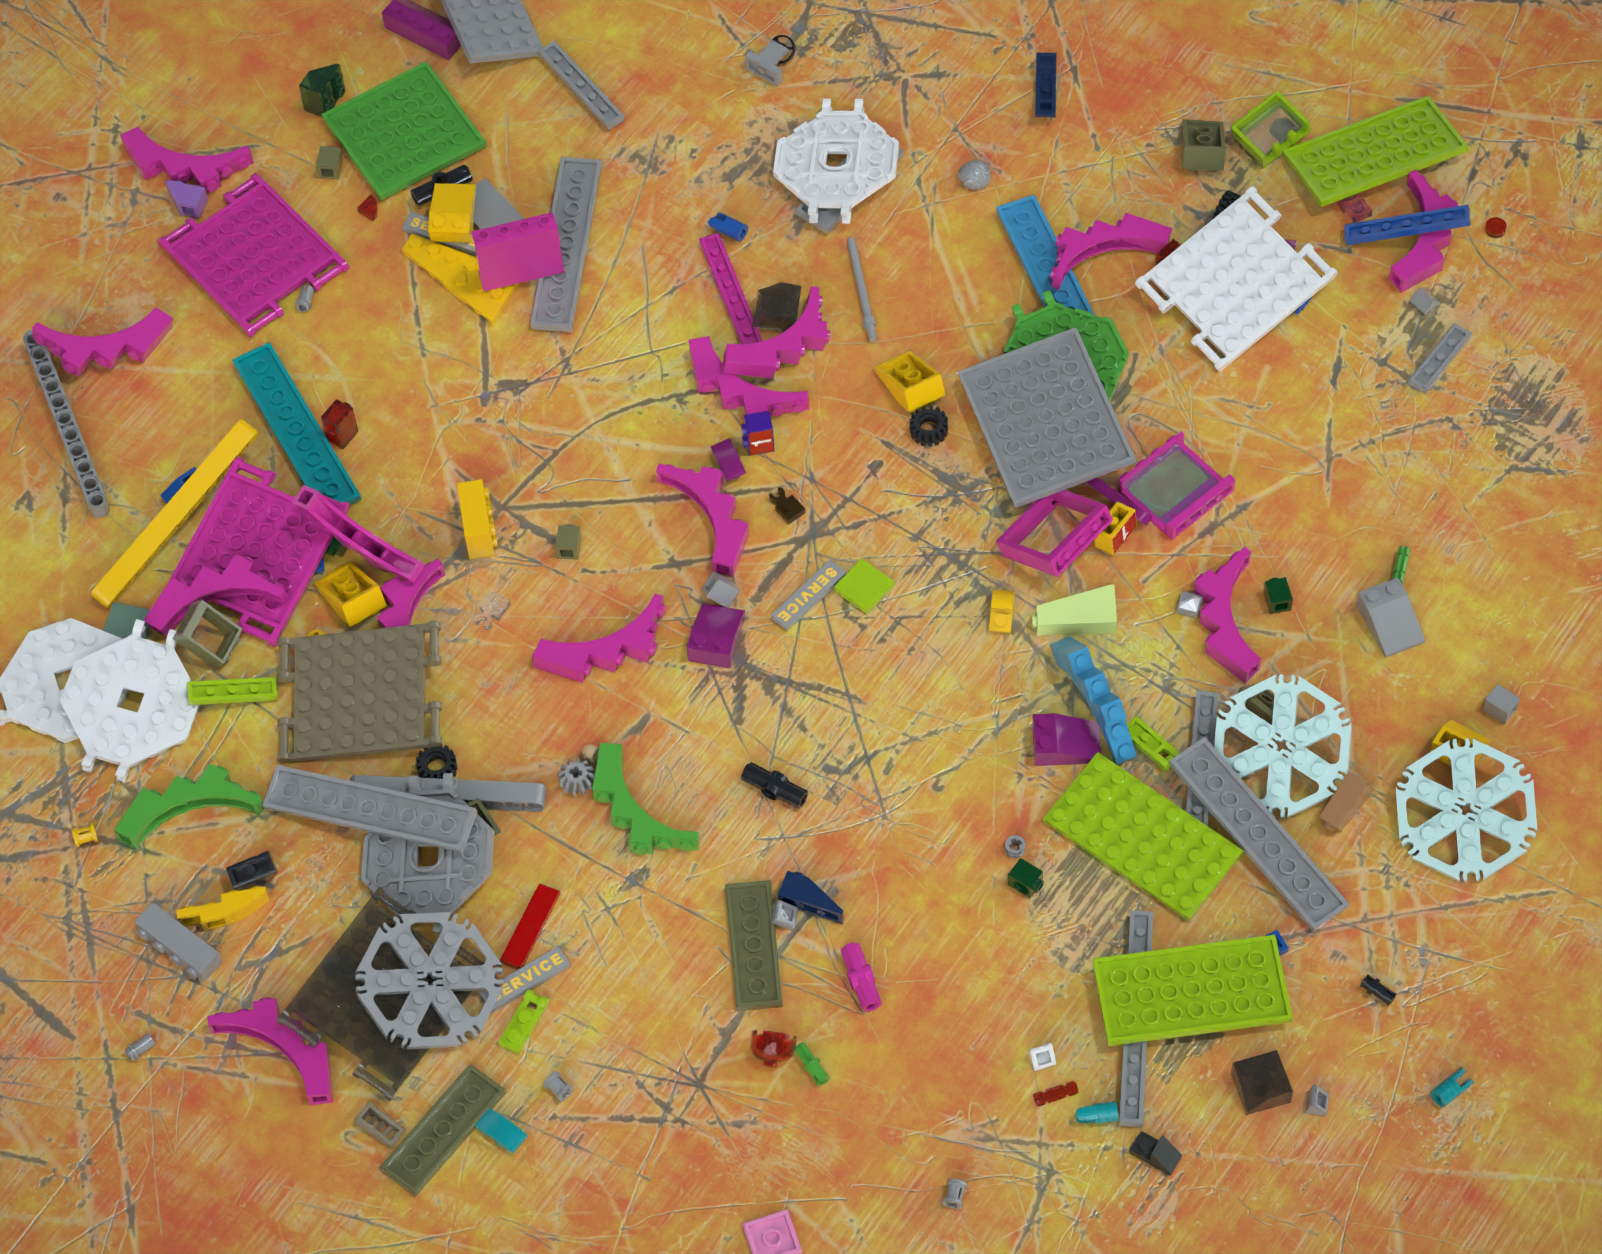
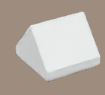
(1042, 1056)

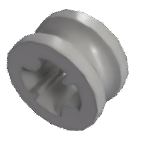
(1015, 853)

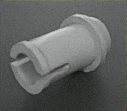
(303, 303)
(139, 1047)

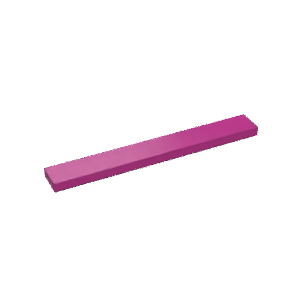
(729, 289)

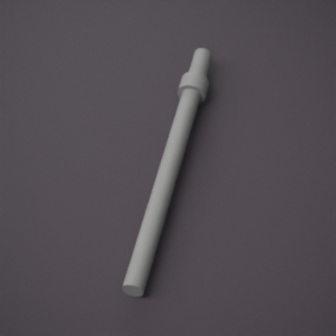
(868, 320)

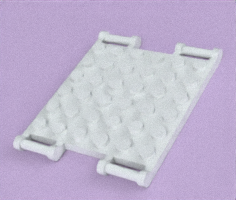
(1236, 279)

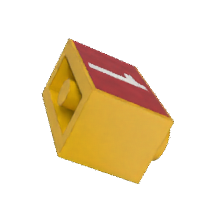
(1118, 530)

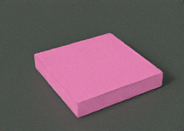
(772, 1234)

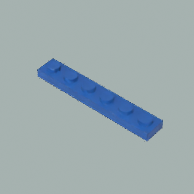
(1407, 225)

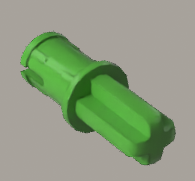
(812, 1064)

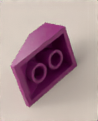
(715, 635)
(1064, 739)

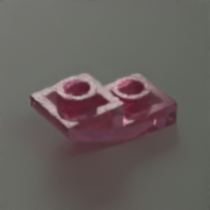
(1355, 207)

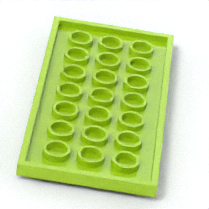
(1375, 151)
(1143, 836)
(1192, 990)

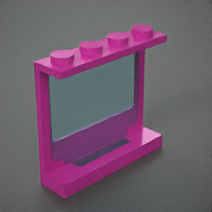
(1174, 486)

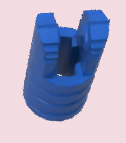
(729, 226)

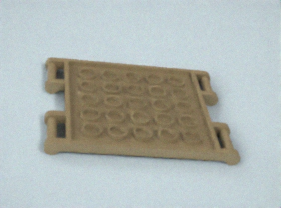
(359, 692)

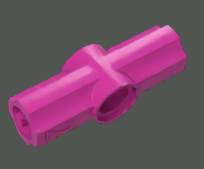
(861, 977)

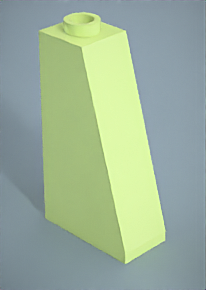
(1078, 614)

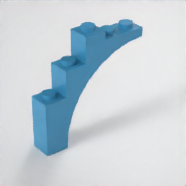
(1092, 683)

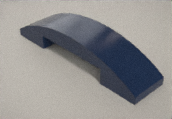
(1045, 85)

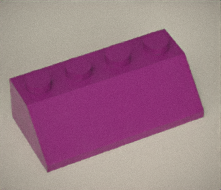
(421, 27)

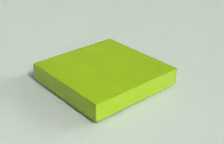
(864, 586)

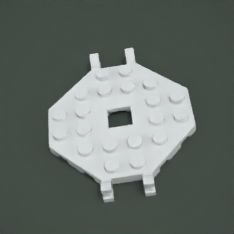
(803, 160)
(30, 679)
(118, 733)

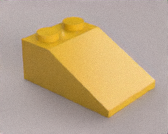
(452, 213)
(911, 380)
(351, 593)

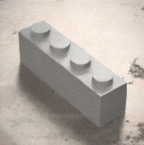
(178, 942)

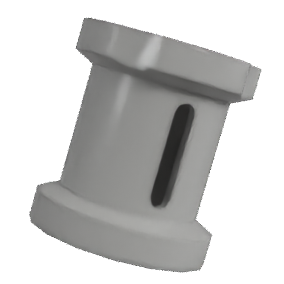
(558, 1086)
(954, 1193)

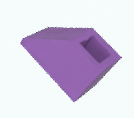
(188, 198)

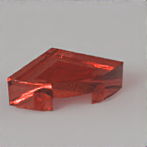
(369, 208)

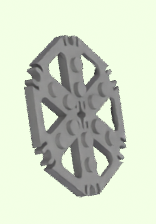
(421, 994)

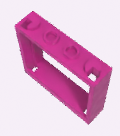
(1070, 547)

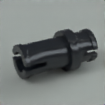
(1374, 987)

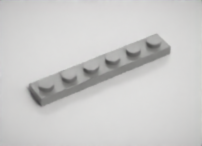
(581, 85)

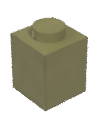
(329, 162)
(568, 542)

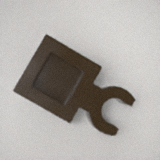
(787, 508)

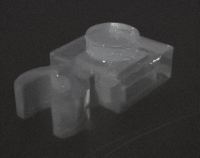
(492, 607)

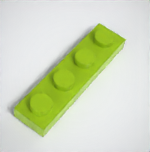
(231, 691)

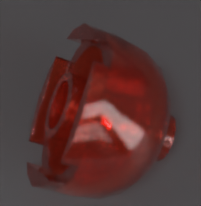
(772, 1047)

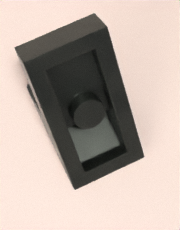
(1156, 1152)

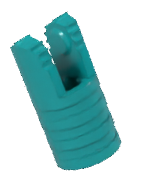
(1450, 1089)
(1098, 1113)

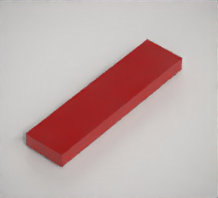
(530, 926)

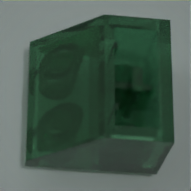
(322, 89)

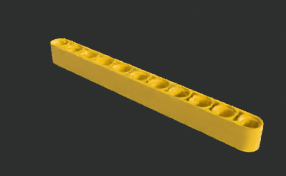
(174, 514)

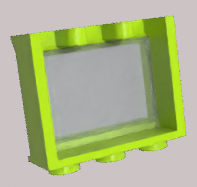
(1270, 128)

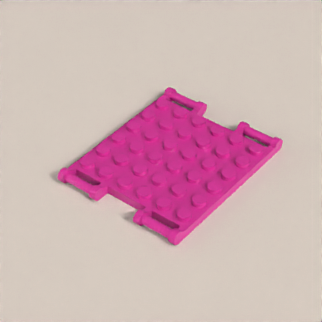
(252, 253)
(269, 529)

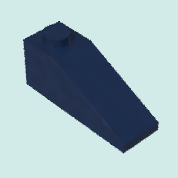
(808, 897)

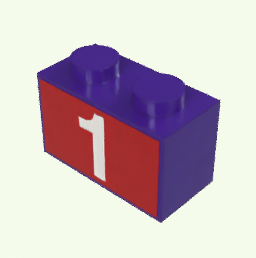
(758, 433)

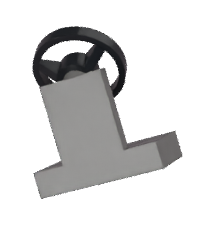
(765, 63)

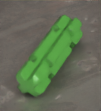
(1401, 563)

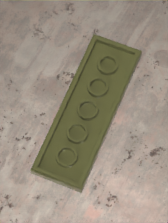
(753, 945)
(442, 1130)

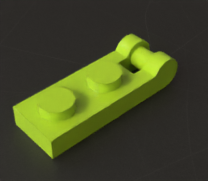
(1151, 743)
(523, 1022)

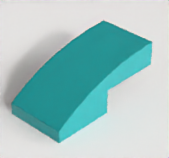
(501, 1130)

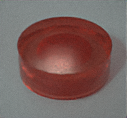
(1495, 227)

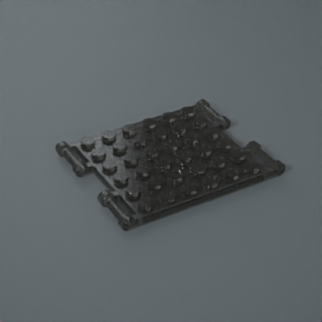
(332, 1004)

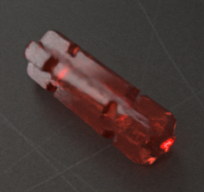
(1055, 1093)

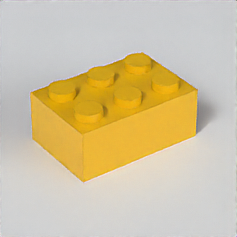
(477, 519)

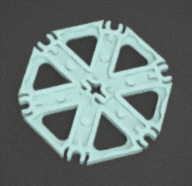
(1301, 735)
(1467, 830)

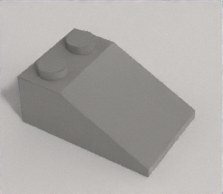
(1390, 617)

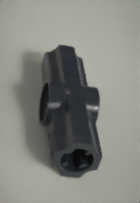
(424, 193)
(774, 785)

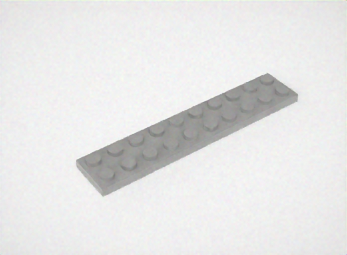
(573, 212)
(370, 808)
(1259, 834)

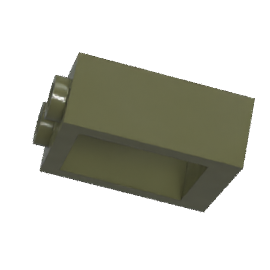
(190, 621)

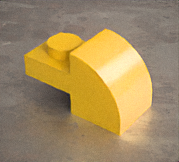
(1001, 611)

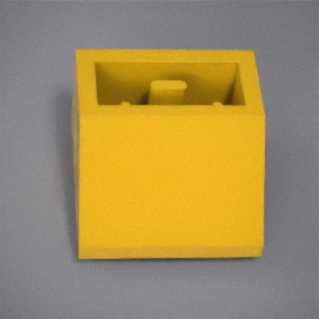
(1454, 730)

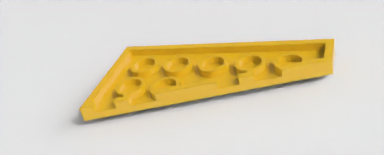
(459, 275)

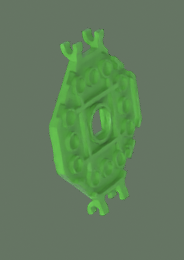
(1097, 333)

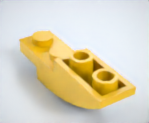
(233, 907)

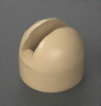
(590, 753)

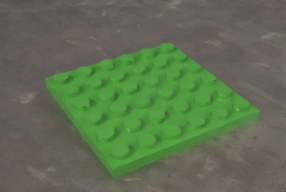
(403, 130)

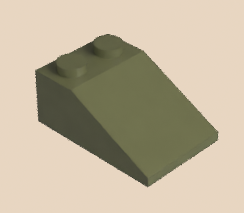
(1203, 145)

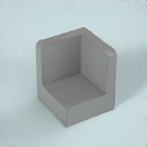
(720, 589)
(1501, 704)

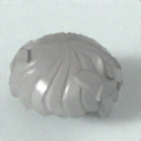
(974, 174)

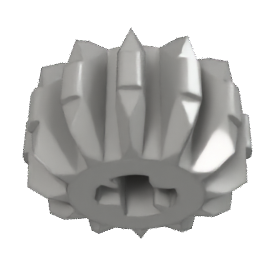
(576, 769)

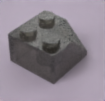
(777, 306)
(1261, 1082)

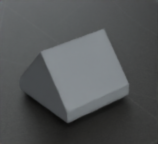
(1424, 301)
(1317, 1101)

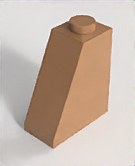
(1345, 802)

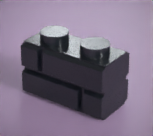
(251, 869)

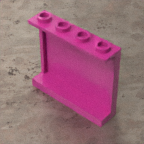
(518, 251)

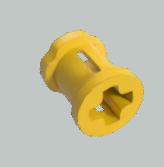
(84, 834)

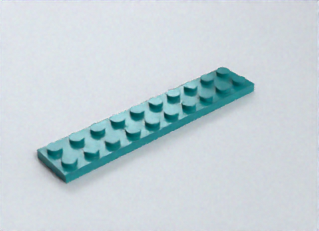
(294, 424)

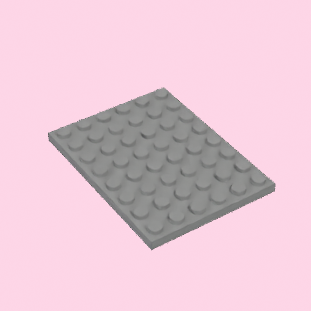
(1046, 417)

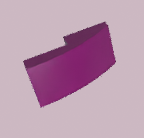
(728, 460)

